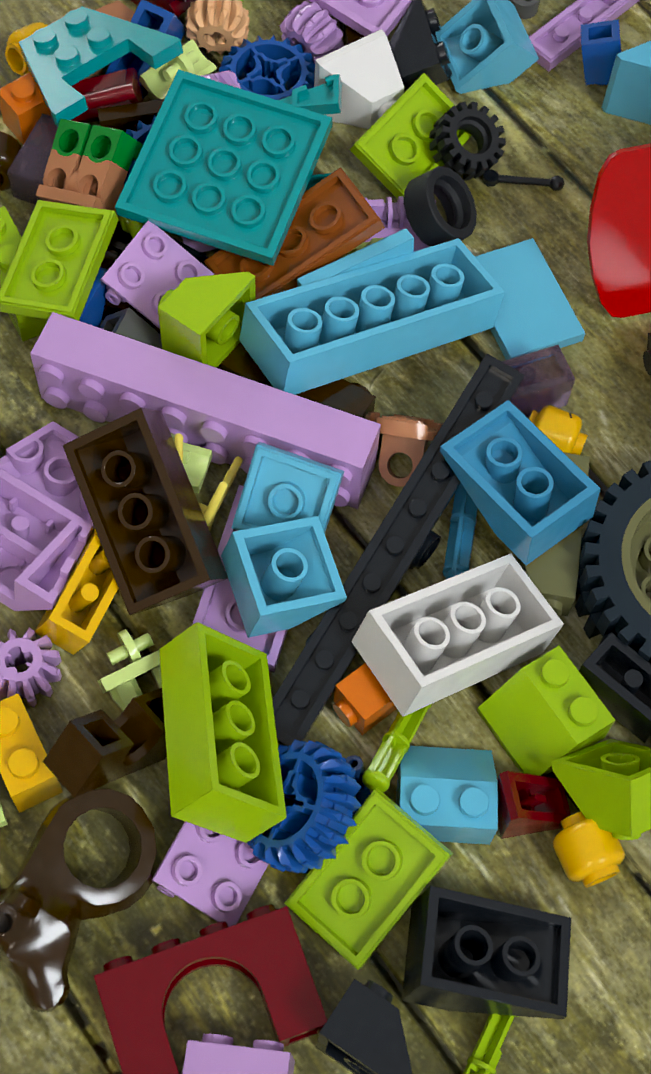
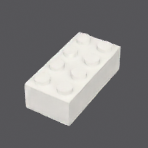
(456, 633)

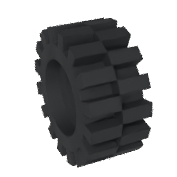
(483, 131)

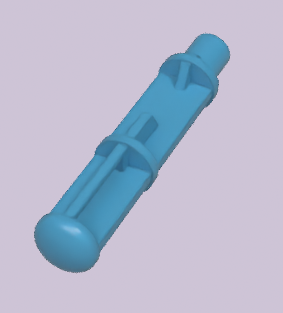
(460, 534)

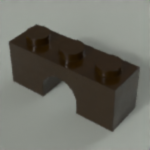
(101, 750)

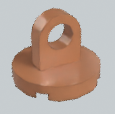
(405, 436)

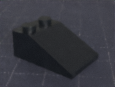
(486, 956)

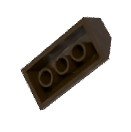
(144, 510)

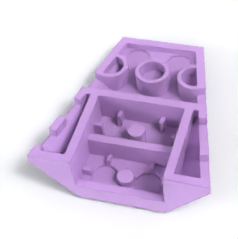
(40, 520)

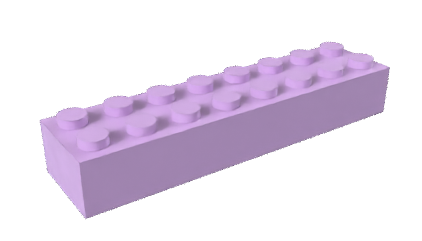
(210, 407)

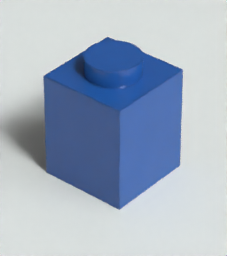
(599, 49)

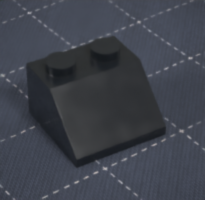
(366, 1032)

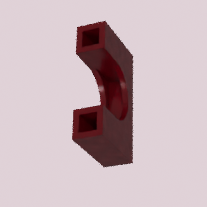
(260, 948)

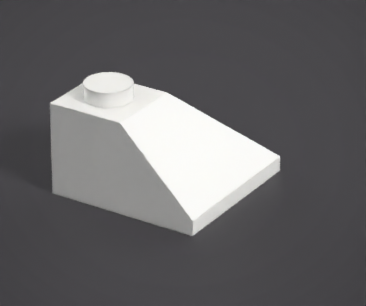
(367, 78)

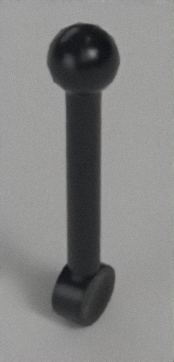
(492, 177)

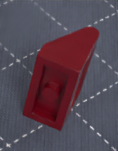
(107, 91)

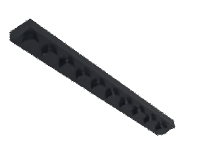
(385, 558)

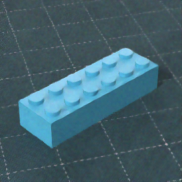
(369, 316)

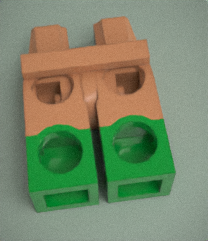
(88, 165)

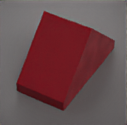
(530, 804)

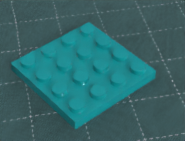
(224, 167)

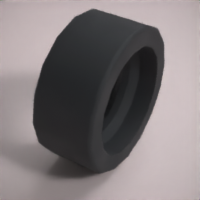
(455, 199)

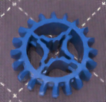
(270, 67)
(317, 805)

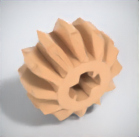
(217, 24)

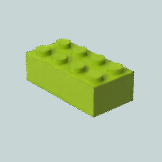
(220, 734)

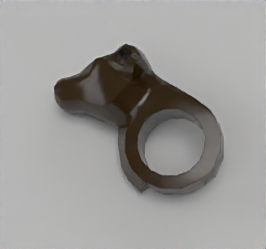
(48, 903)

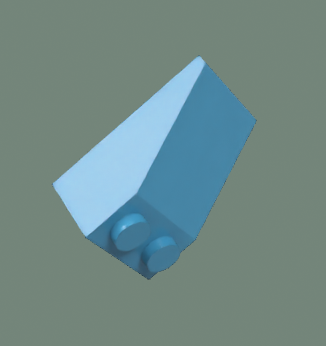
(521, 481)

